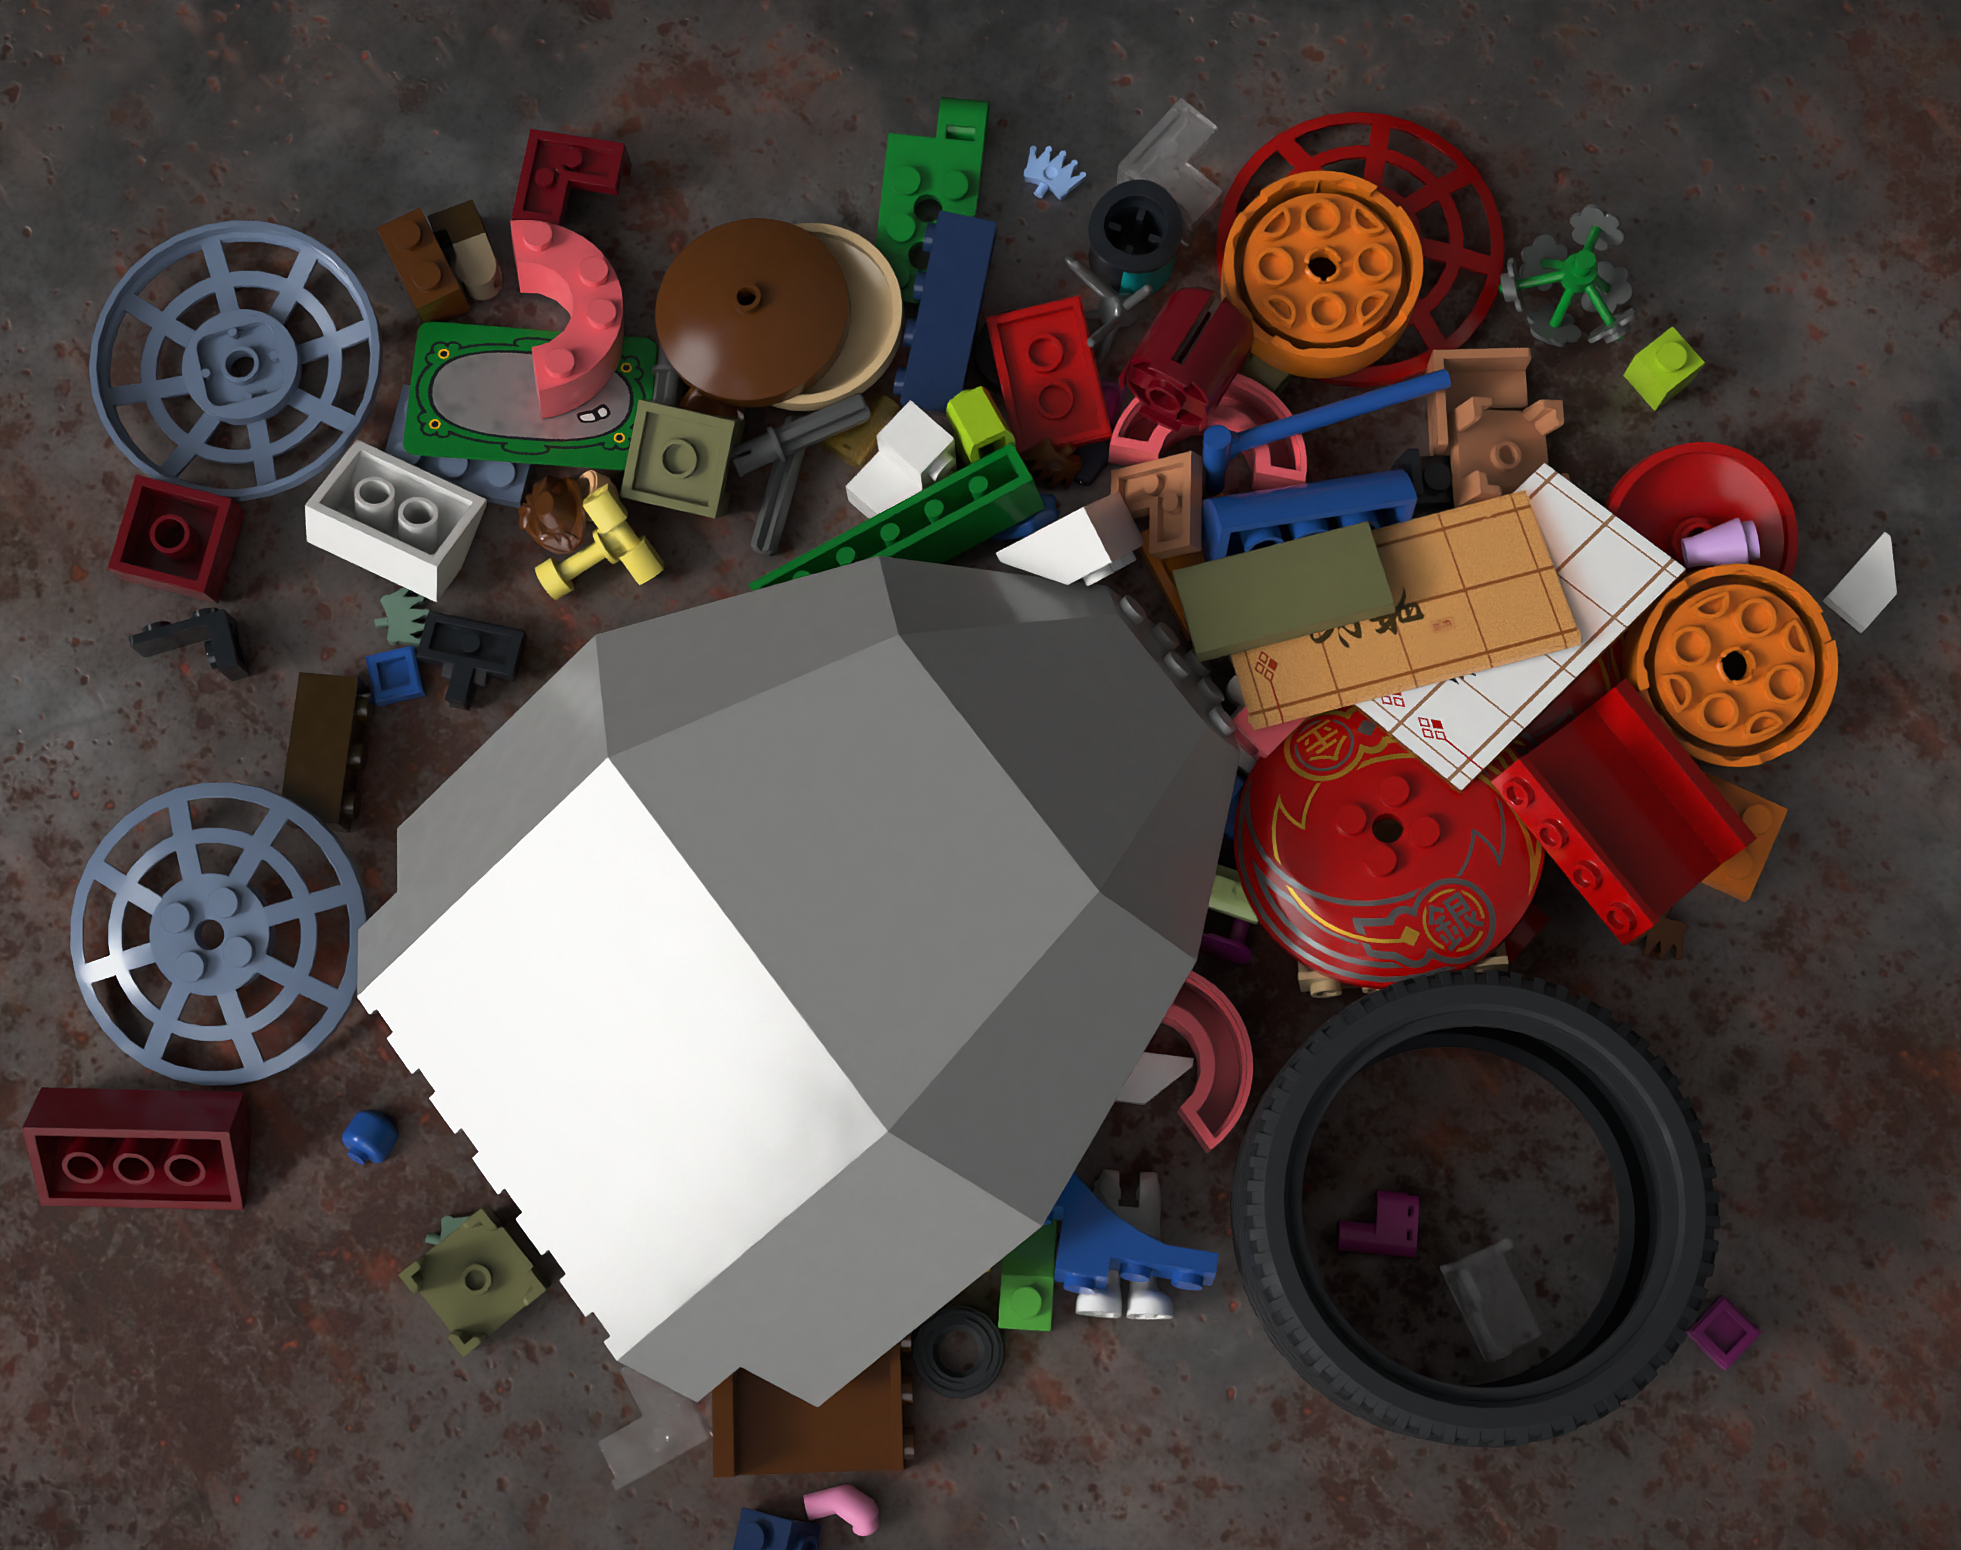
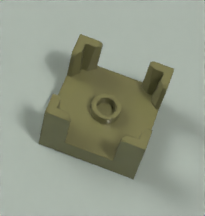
(681, 458)
(476, 1279)

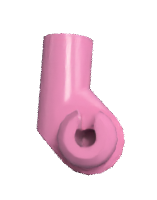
(847, 1503)

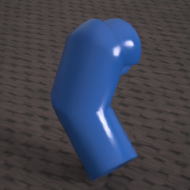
(1033, 523)

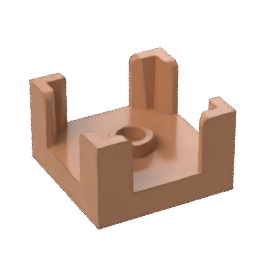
(1497, 448)

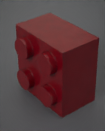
(176, 539)

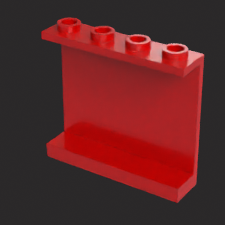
(1624, 811)

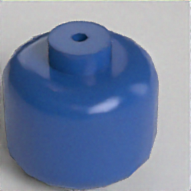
(370, 1137)

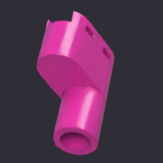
(1389, 1227)

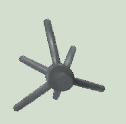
(1113, 309)

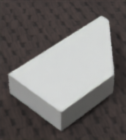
(1866, 586)
(1151, 1076)

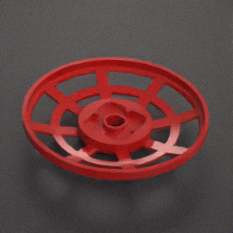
(1434, 191)

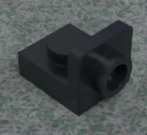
(1430, 478)

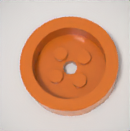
(1312, 323)
(1789, 654)

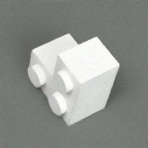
(910, 459)

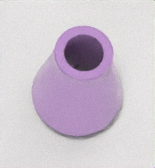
(1725, 544)

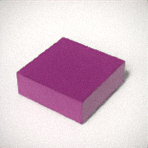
(1722, 1332)

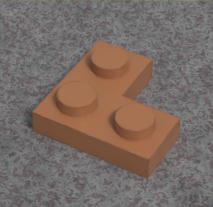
(1171, 496)

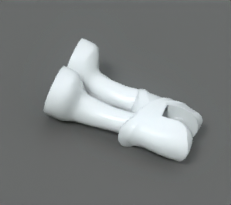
(1144, 1298)

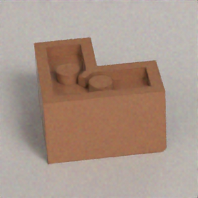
(1475, 373)

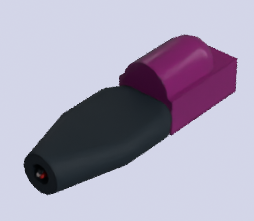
(1096, 455)

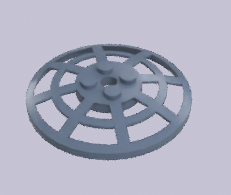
(224, 340)
(247, 929)

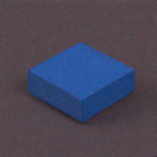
(395, 676)

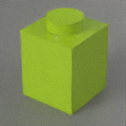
(1663, 368)

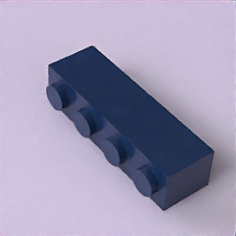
(948, 311)

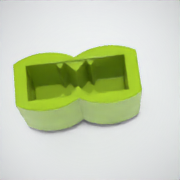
(977, 425)

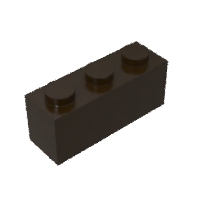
(328, 747)

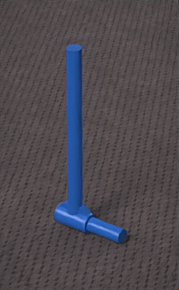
(1223, 444)

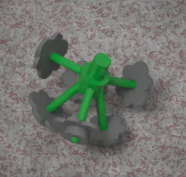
(1602, 282)

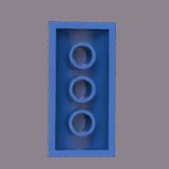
(1291, 512)

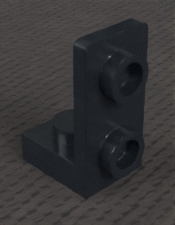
(223, 649)

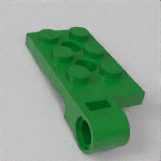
(934, 169)

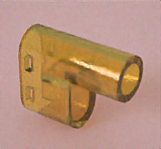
(858, 442)

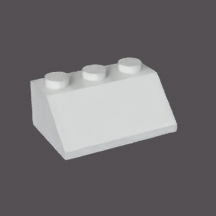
(394, 520)
(1080, 545)

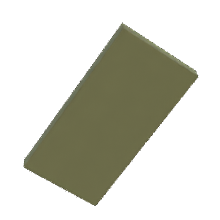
(1283, 591)

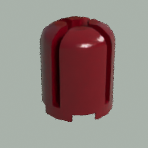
(1188, 358)

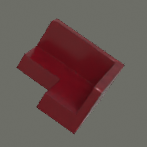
(564, 162)

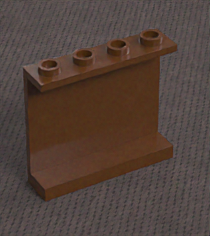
(775, 1432)

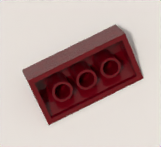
(139, 1148)

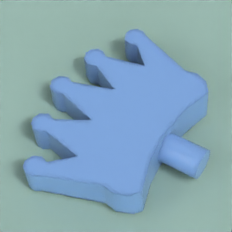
(1051, 174)

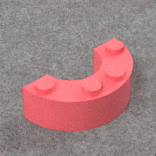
(582, 281)
(1241, 408)
(1221, 1055)

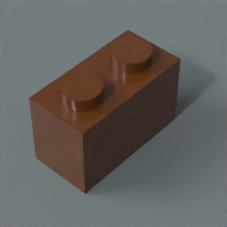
(423, 267)

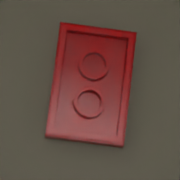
(1049, 375)

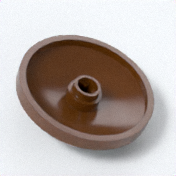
(759, 349)

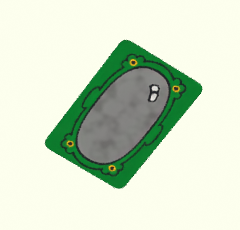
(480, 400)

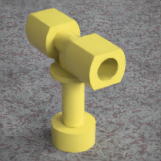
(612, 541)

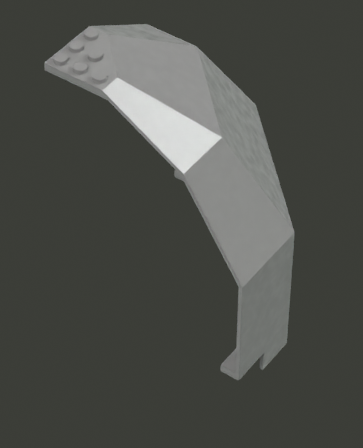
(808, 947)

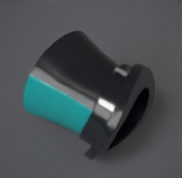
(1134, 236)

